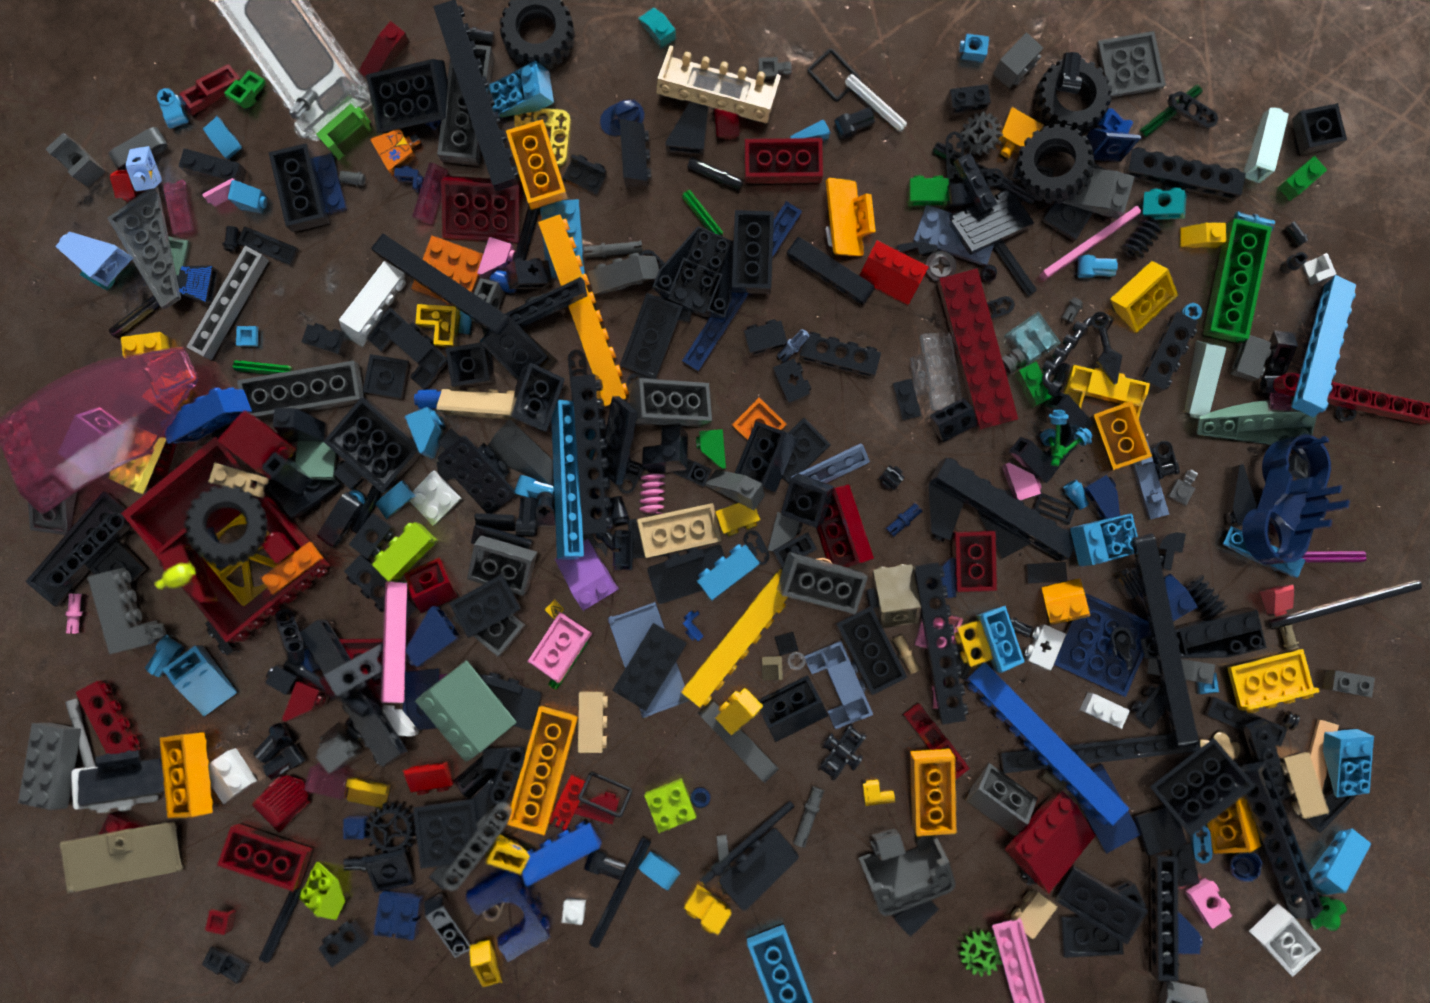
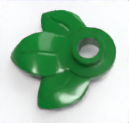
(1330, 914)

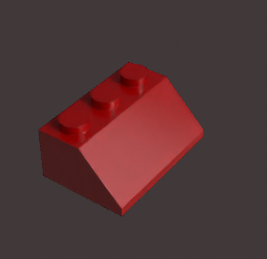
(893, 272)

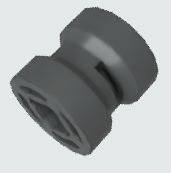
(1014, 360)

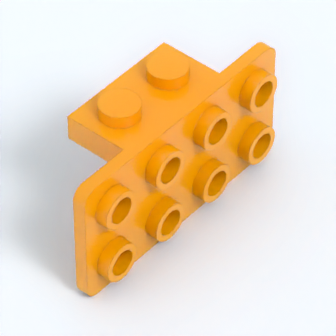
(849, 217)

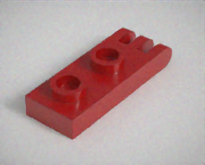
(567, 802)

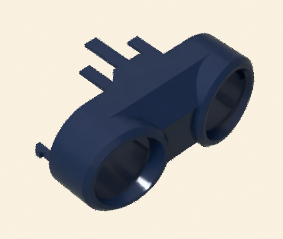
(1291, 505)

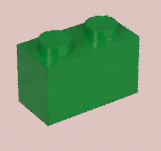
(1302, 178)
(928, 191)
(1031, 383)

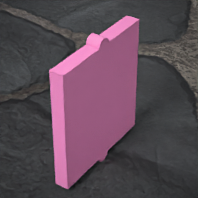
(218, 194)

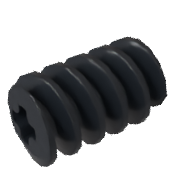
(1141, 237)
(1205, 597)

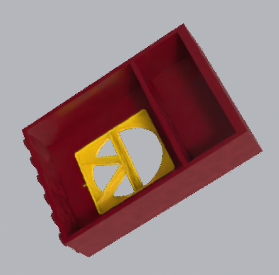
(161, 520)

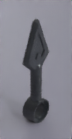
(1109, 359)

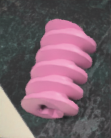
(651, 493)

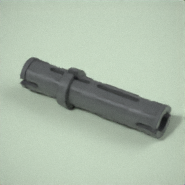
(612, 249)
(807, 821)

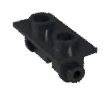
(623, 559)

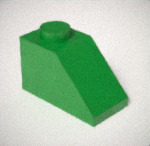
(712, 446)

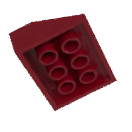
(478, 212)
(1051, 840)

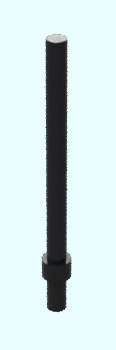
(717, 868)

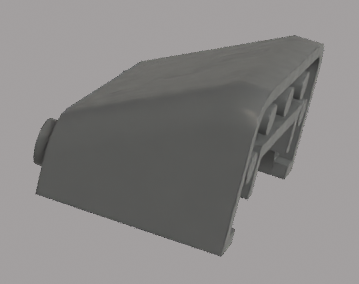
(910, 877)

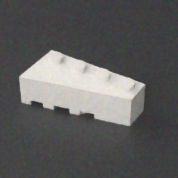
(372, 303)

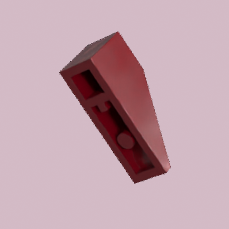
(384, 50)

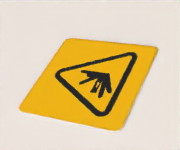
(554, 609)

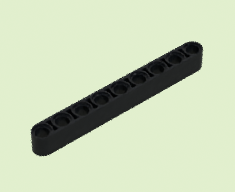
(441, 284)

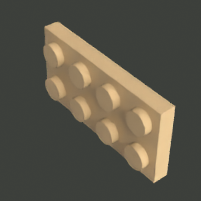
(678, 530)

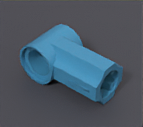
(1090, 266)
(530, 487)
(166, 652)

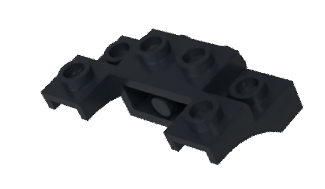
(421, 349)

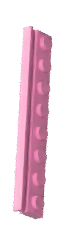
(1018, 962)

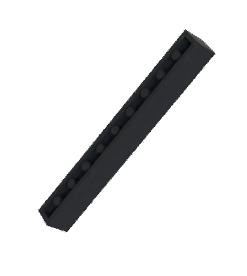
(475, 95)

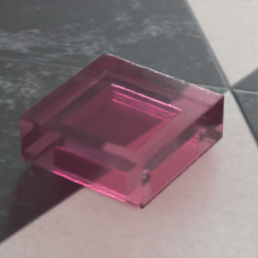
(1279, 401)

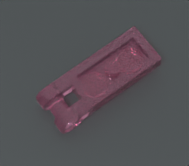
(178, 207)

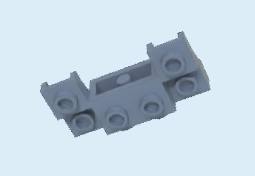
(843, 677)

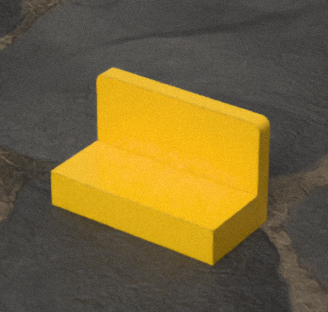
(367, 792)

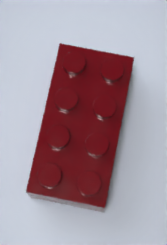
(783, 160)
(264, 857)

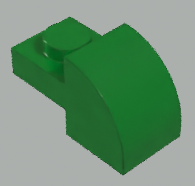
(245, 90)

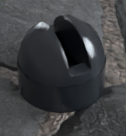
(987, 271)

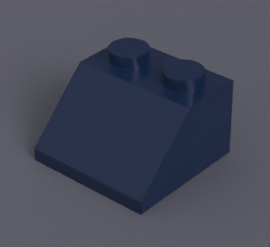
(1178, 596)

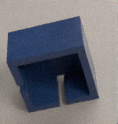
(396, 914)

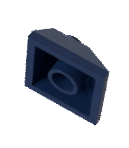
(1111, 144)

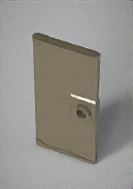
(120, 856)

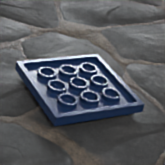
(1088, 647)

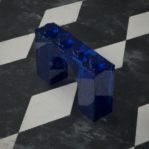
(505, 887)

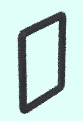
(821, 83)
(598, 806)

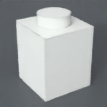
(574, 911)

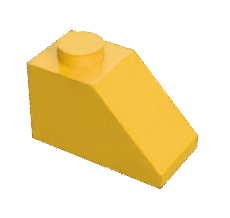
(1203, 235)
(485, 963)

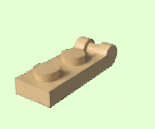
(233, 477)

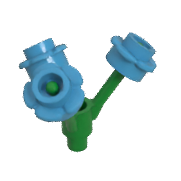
(1052, 438)

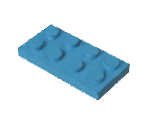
(571, 211)

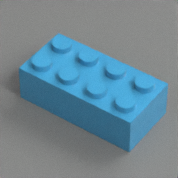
(778, 967)

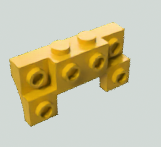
(1096, 384)

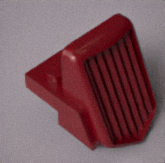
(282, 801)

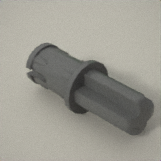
(303, 104)

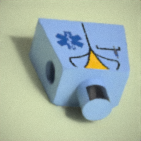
(142, 173)

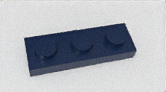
(330, 183)

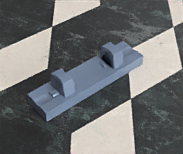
(1149, 484)

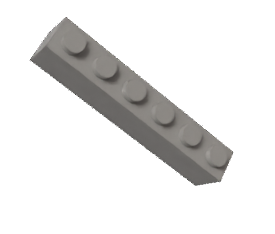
(227, 303)

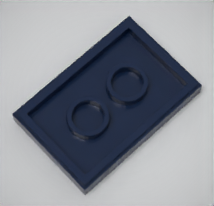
(414, 686)

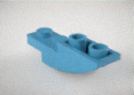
(1235, 541)

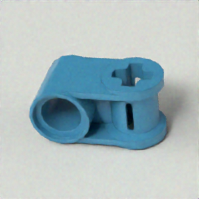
(172, 109)

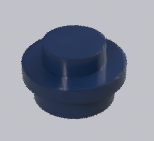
(700, 797)

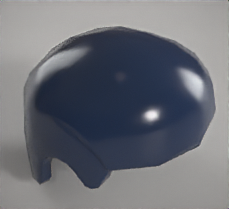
(1246, 866)

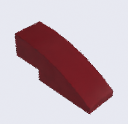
(208, 89)

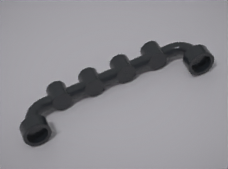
(1061, 355)

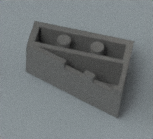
(623, 273)
(337, 749)

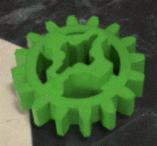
(973, 955)

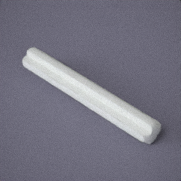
(876, 103)

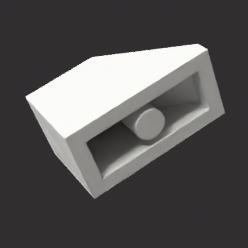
(399, 721)

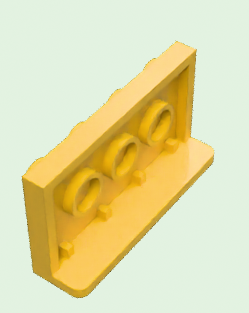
(1271, 681)

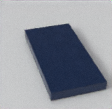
(1109, 836)

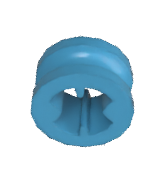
(1198, 311)

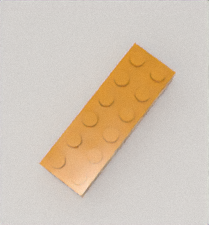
(542, 770)

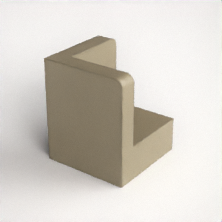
(772, 668)

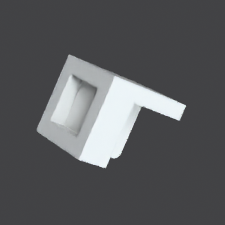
(1319, 269)

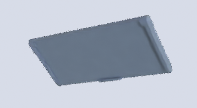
(629, 632)

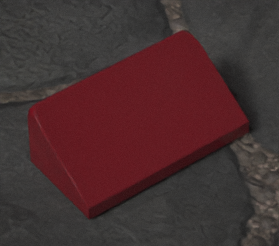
(726, 124)

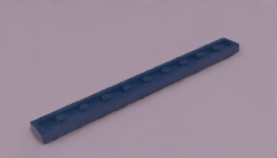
(716, 327)

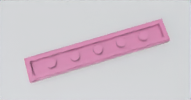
(1090, 243)
(394, 642)

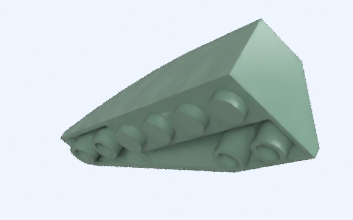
(1255, 423)

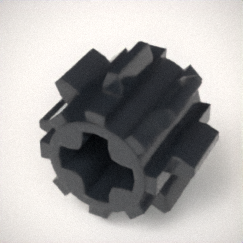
(892, 477)

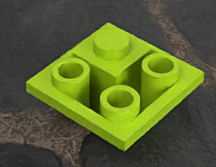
(322, 893)

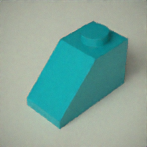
(658, 27)

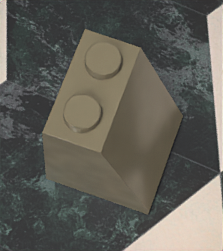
(896, 596)

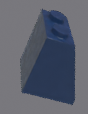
(432, 638)

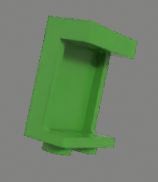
(342, 127)

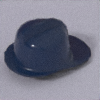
(624, 109)

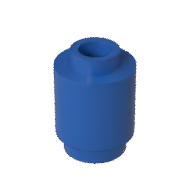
(501, 277)
(427, 398)

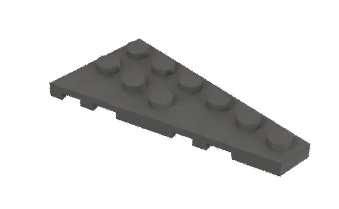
(146, 239)

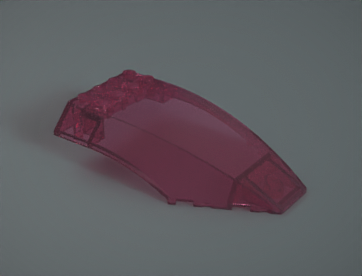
(93, 422)

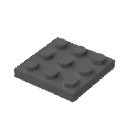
(1131, 63)

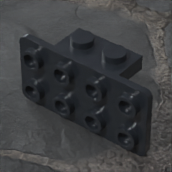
(478, 473)
(679, 574)
(518, 700)
(119, 779)
(758, 868)

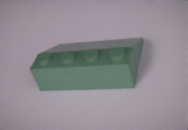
(465, 711)

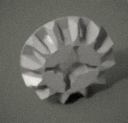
(945, 259)

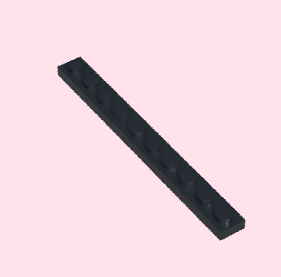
(1100, 752)

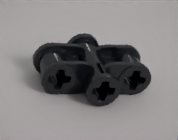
(838, 757)

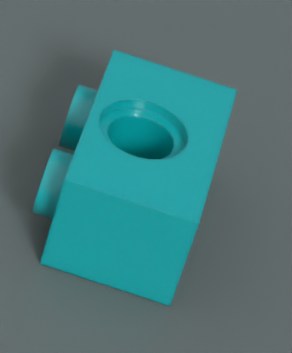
(1174, 210)

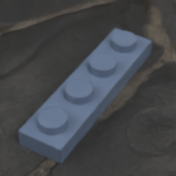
(838, 464)

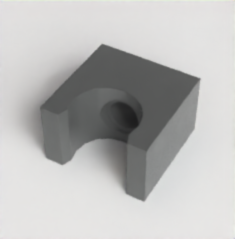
(76, 160)

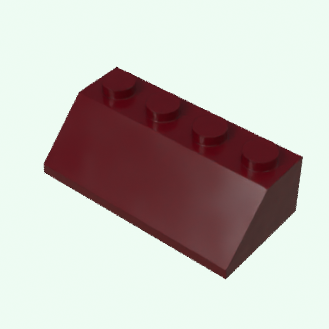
(843, 531)

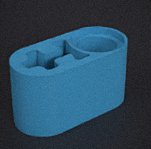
(659, 870)

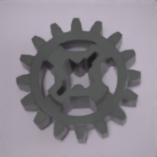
(981, 133)

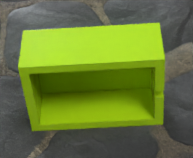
(404, 552)

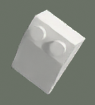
(1285, 940)

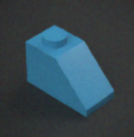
(247, 197)

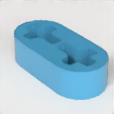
(1205, 843)

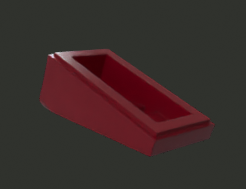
(174, 449)

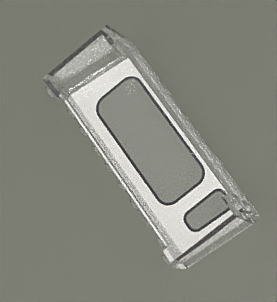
(297, 56)

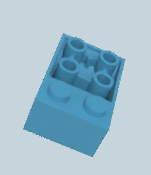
(522, 91)
(1104, 539)
(200, 680)
(1349, 761)

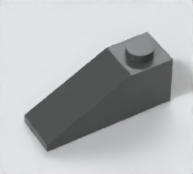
(737, 487)
(1193, 670)

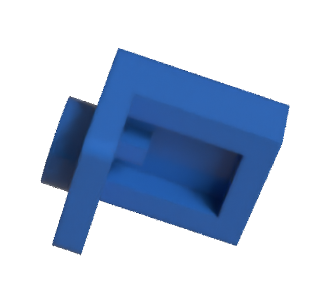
(1113, 121)
(692, 631)

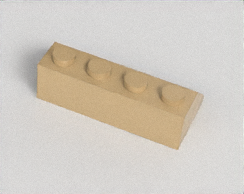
(475, 403)

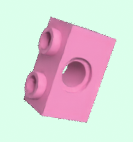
(1211, 915)

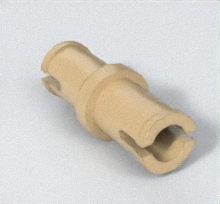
(906, 654)

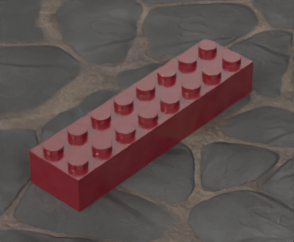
(977, 349)

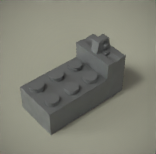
(119, 612)

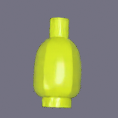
(176, 576)

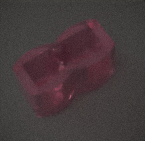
(327, 784)

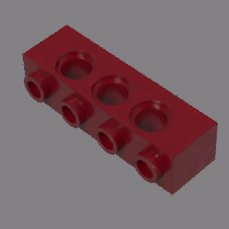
(98, 717)

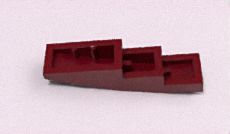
(932, 736)

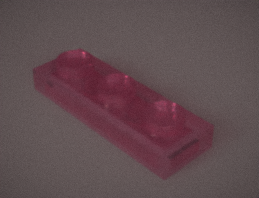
(429, 194)

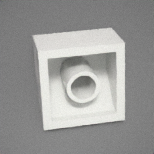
(230, 775)

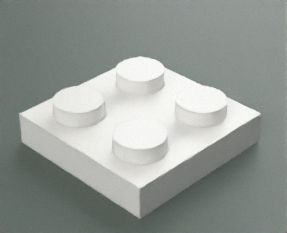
(434, 498)

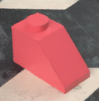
(1278, 599)

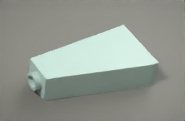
(1266, 145)
(1203, 378)

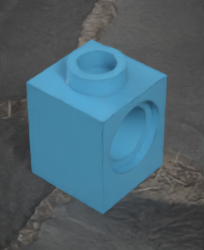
(979, 42)

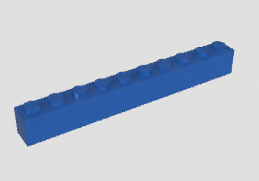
(1047, 745)

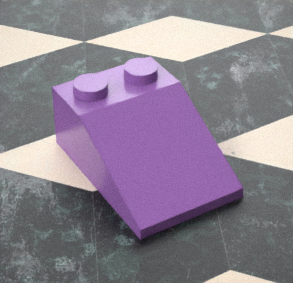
(587, 577)

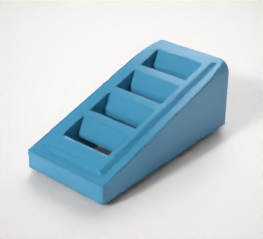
(817, 130)

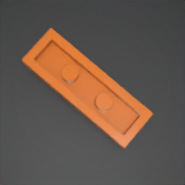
(291, 568)

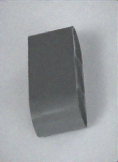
(149, 137)

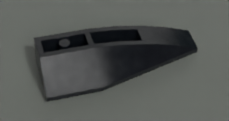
(1217, 636)

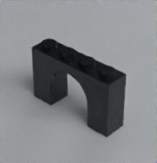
(1039, 462)
(287, 473)

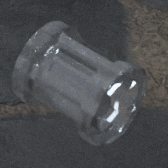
(800, 665)

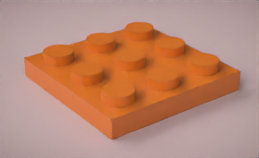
(452, 260)

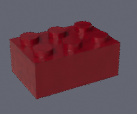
(975, 560)

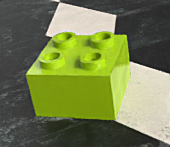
(670, 805)

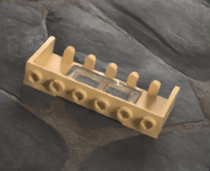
(717, 87)

